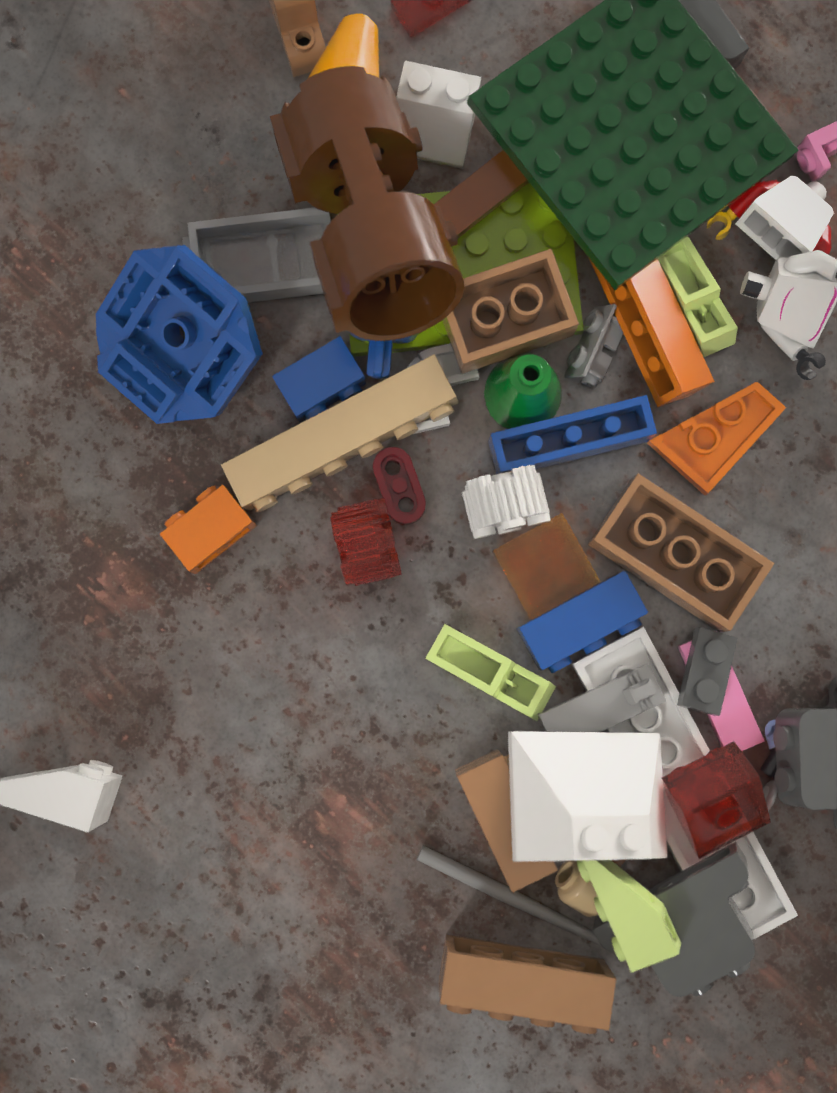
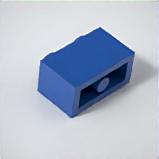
(320, 380)

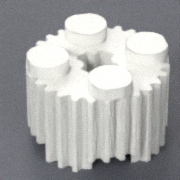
(505, 502)

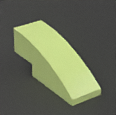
(698, 298)
(490, 672)

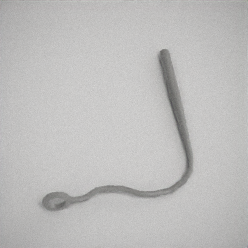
(517, 899)

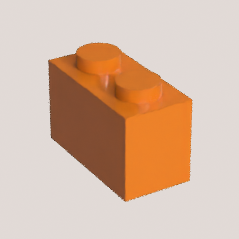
(207, 528)

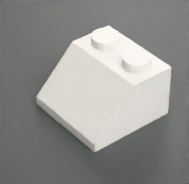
(438, 107)

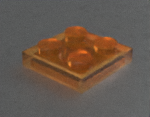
(546, 566)

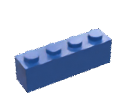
(573, 435)

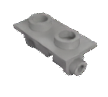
(587, 357)

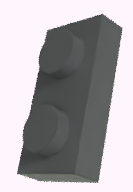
(707, 671)

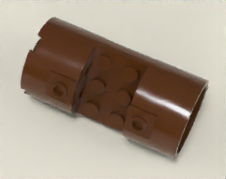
(387, 251)

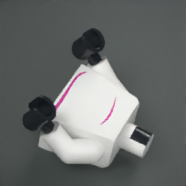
(796, 304)

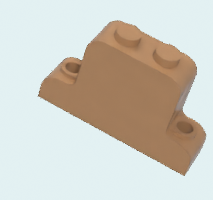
(295, 21)

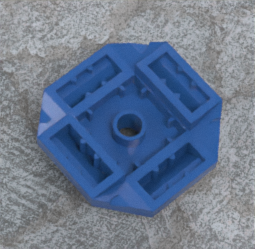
(143, 342)

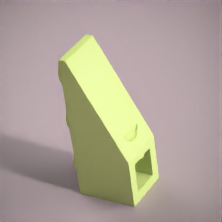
(635, 915)

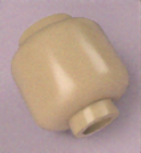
(574, 890)

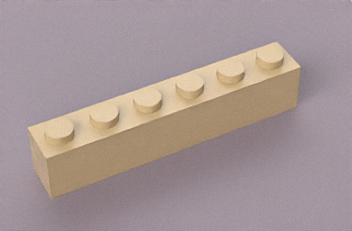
(340, 434)

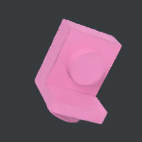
(815, 150)

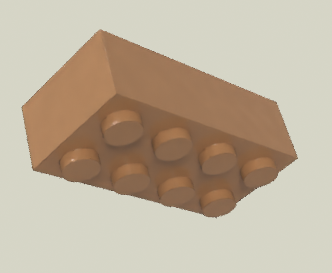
(681, 553)
(526, 984)

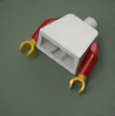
(782, 217)

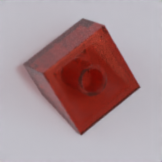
(717, 799)

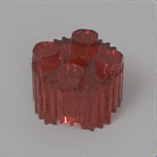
(365, 542)

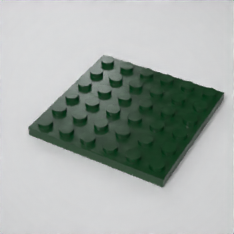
(631, 130)

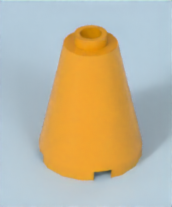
(352, 45)

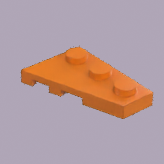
(718, 437)

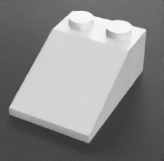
(69, 795)

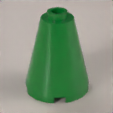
(522, 391)

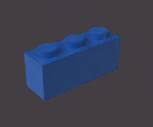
(583, 622)

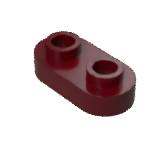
(399, 486)

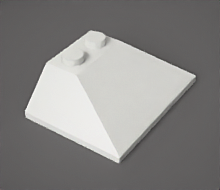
(586, 796)

